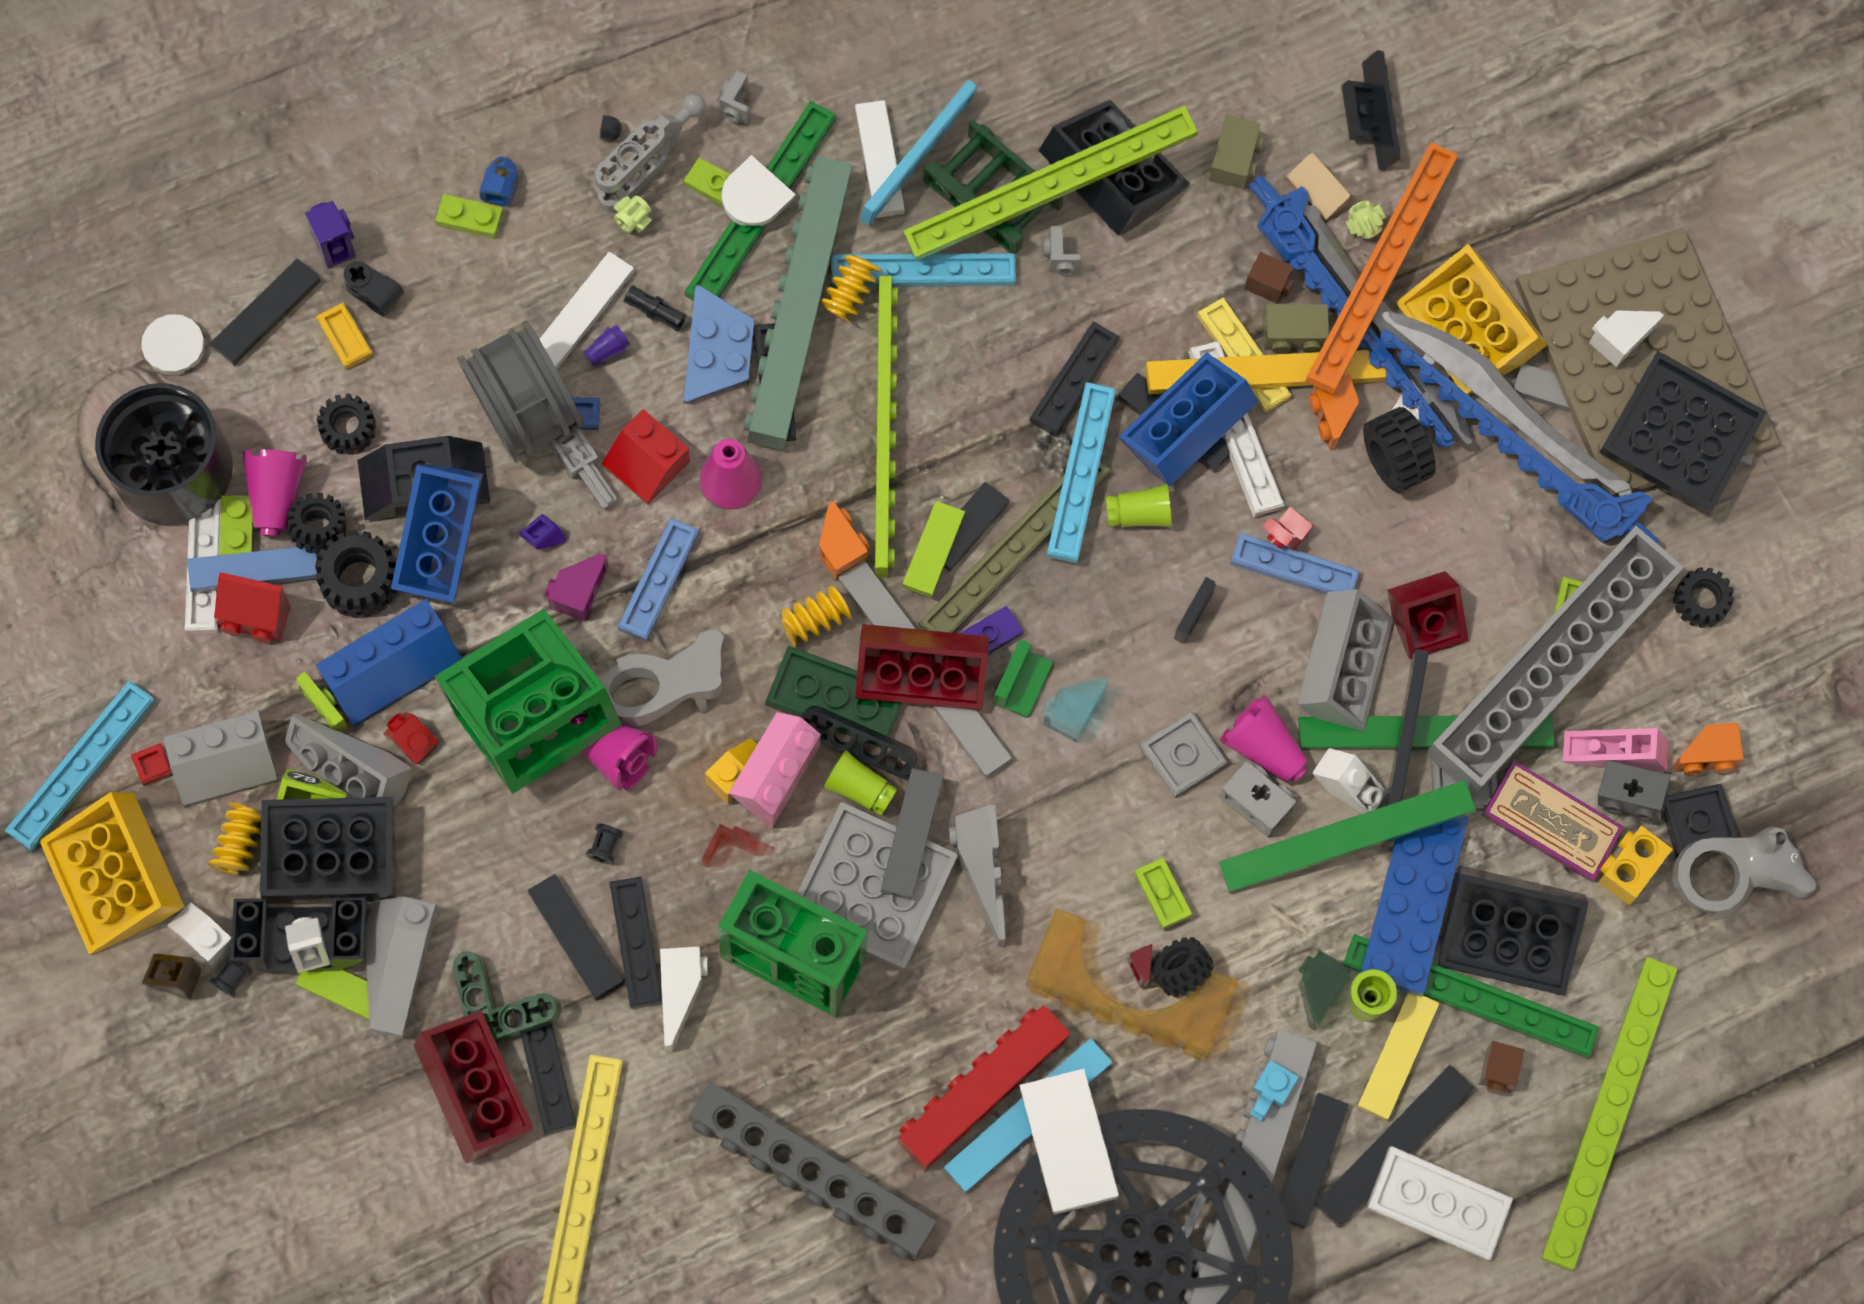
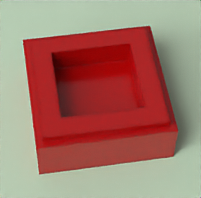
(152, 764)

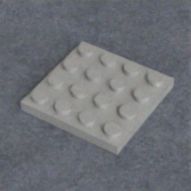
(849, 879)

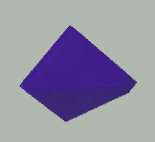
(542, 533)

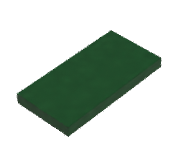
(812, 680)

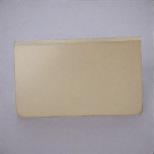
(1321, 186)

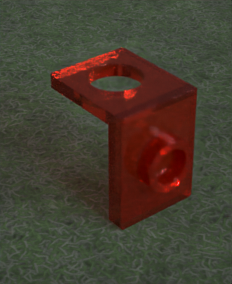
(735, 836)

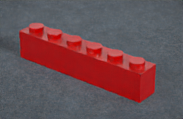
(983, 1087)

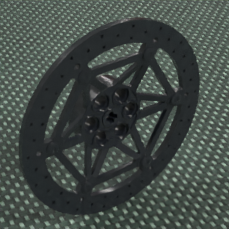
(1203, 1183)

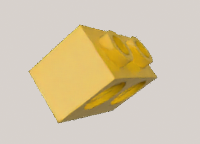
(1638, 867)

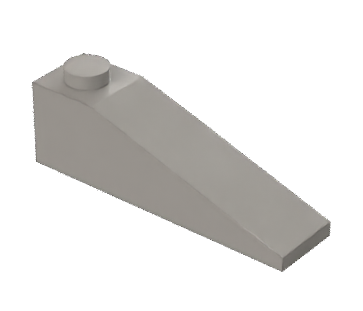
(977, 845)

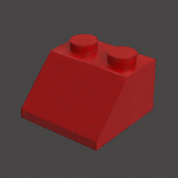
(646, 456)
(251, 608)

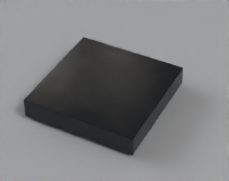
(1698, 816)

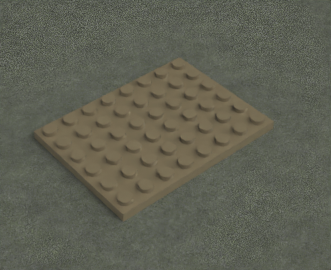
(1636, 277)

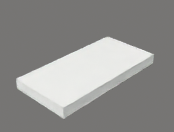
(1069, 1141)
(1439, 1203)

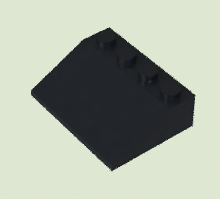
(1127, 195)
(327, 849)
(1512, 930)

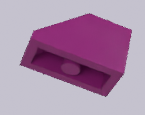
(577, 587)

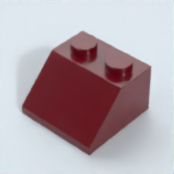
(1428, 613)

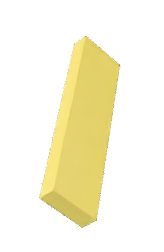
(1236, 342)
(1397, 1056)

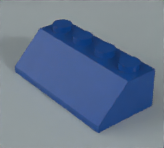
(1189, 418)
(436, 531)
(388, 662)

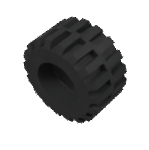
(1399, 449)
(349, 551)

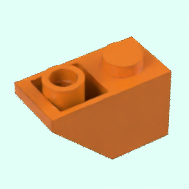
(1334, 410)
(839, 544)
(1715, 748)

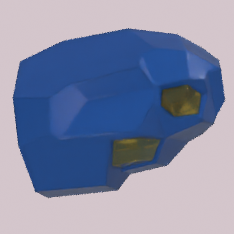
(499, 182)

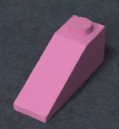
(1631, 747)

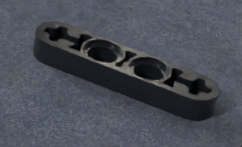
(860, 735)

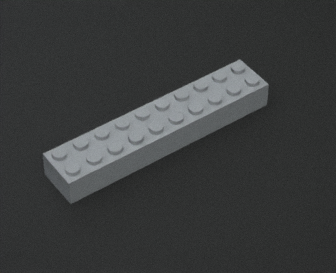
(1554, 661)

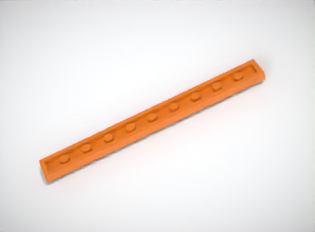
(1381, 268)

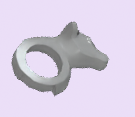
(690, 674)
(1758, 861)

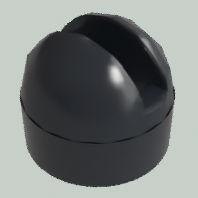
(610, 128)

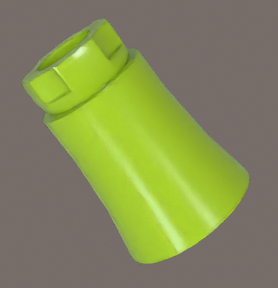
(1140, 508)
(860, 784)
(1377, 987)

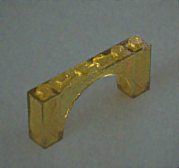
(1063, 975)

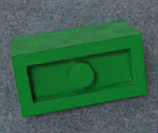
(1022, 680)

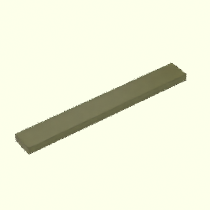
(999, 562)

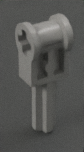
(580, 460)

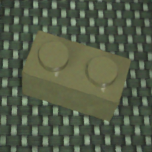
(1235, 151)
(1295, 327)

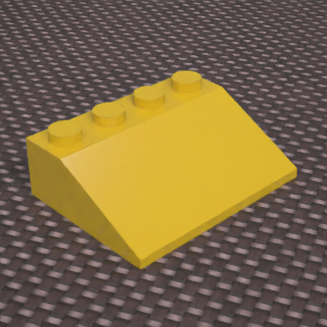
(1480, 317)
(111, 872)

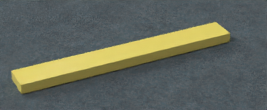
(582, 1181)

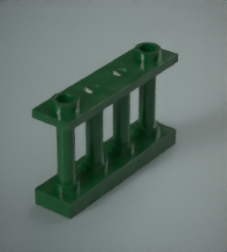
(943, 182)

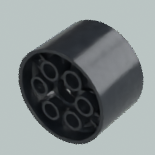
(170, 496)

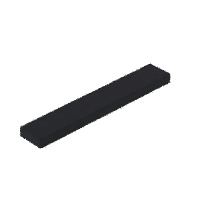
(1407, 727)
(1403, 1134)

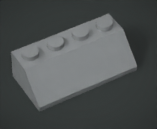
(1345, 659)

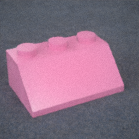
(776, 767)

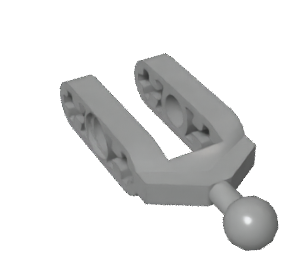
(667, 131)

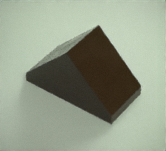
(173, 975)

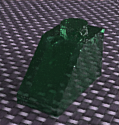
(1320, 985)

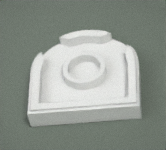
(754, 194)

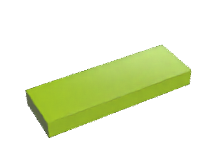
(933, 549)
(338, 988)

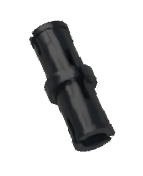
(655, 308)

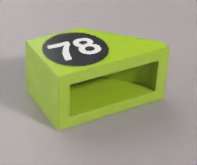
(306, 786)

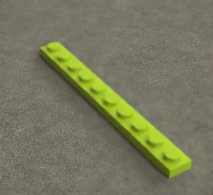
(1050, 183)
(885, 438)
(1608, 1114)

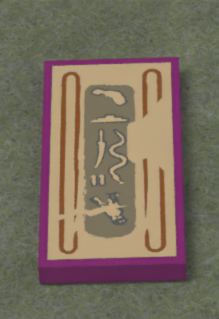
(1552, 821)

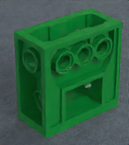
(523, 691)
(792, 943)

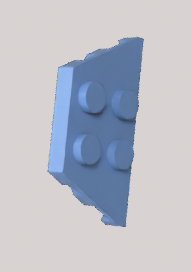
(717, 347)

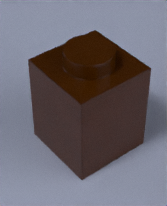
(1270, 278)
(1501, 1068)

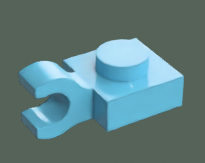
(1273, 1087)

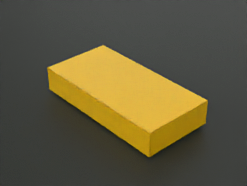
(344, 336)

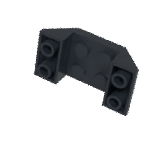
(390, 470)
(261, 937)

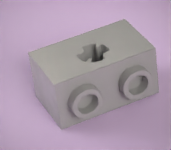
(1265, 813)

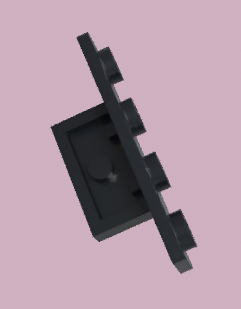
(1371, 110)

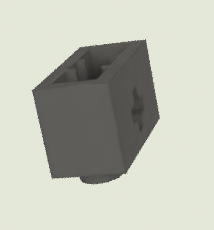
(1621, 779)

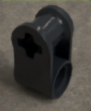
(375, 291)

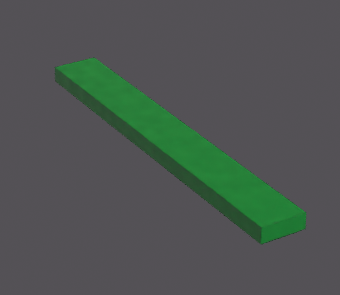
(786, 166)
(1382, 734)
(1347, 836)
(1497, 1006)

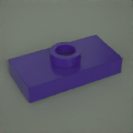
(1000, 628)

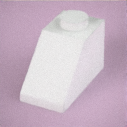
(1623, 332)
(202, 935)
(307, 944)

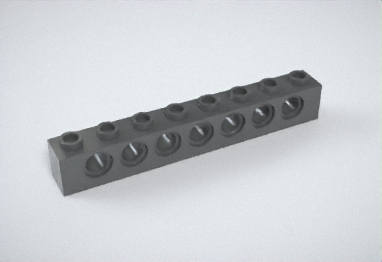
(718, 1102)

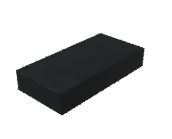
(1195, 610)

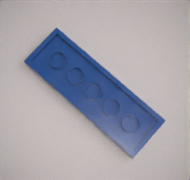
(1414, 904)

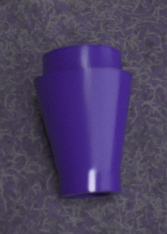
(607, 345)

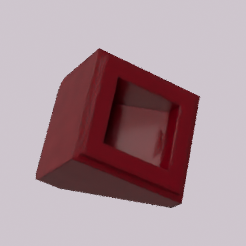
(1140, 965)

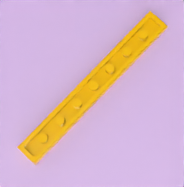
(1263, 370)

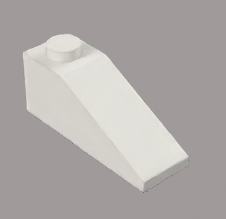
(681, 984)

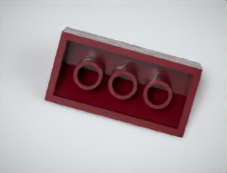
(922, 667)
(473, 1086)

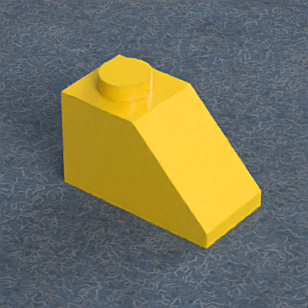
(726, 770)

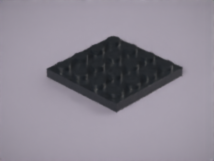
(1683, 432)

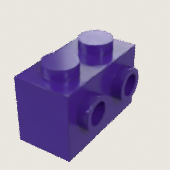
(331, 233)

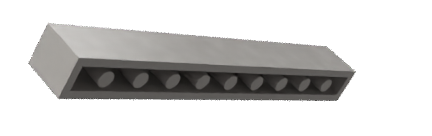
(1264, 1143)

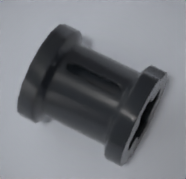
(604, 844)
(230, 977)

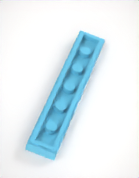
(918, 153)
(938, 269)
(1081, 473)
(80, 766)
(1013, 1126)

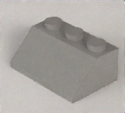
(220, 758)

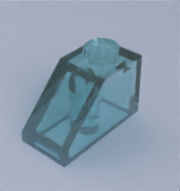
(1073, 707)

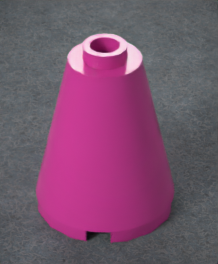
(730, 476)
(272, 487)
(1266, 741)
(621, 754)

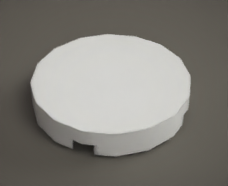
(173, 344)

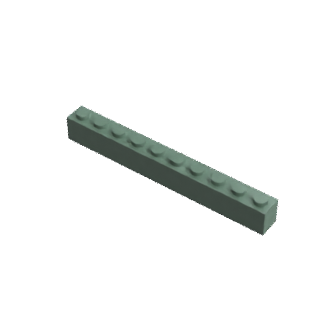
(799, 303)

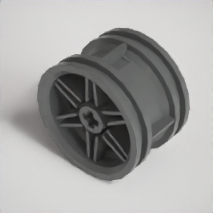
(520, 391)

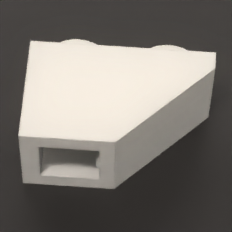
(1349, 780)

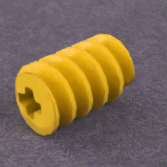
(849, 287)
(814, 615)
(237, 839)

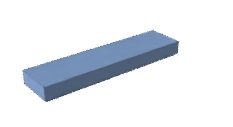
(263, 566)
(1292, 566)
(658, 580)

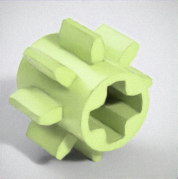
(632, 213)
(1365, 219)

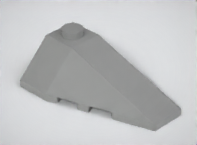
(346, 761)
(395, 954)

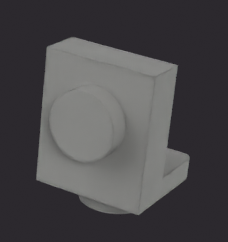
(732, 94)
(1058, 262)

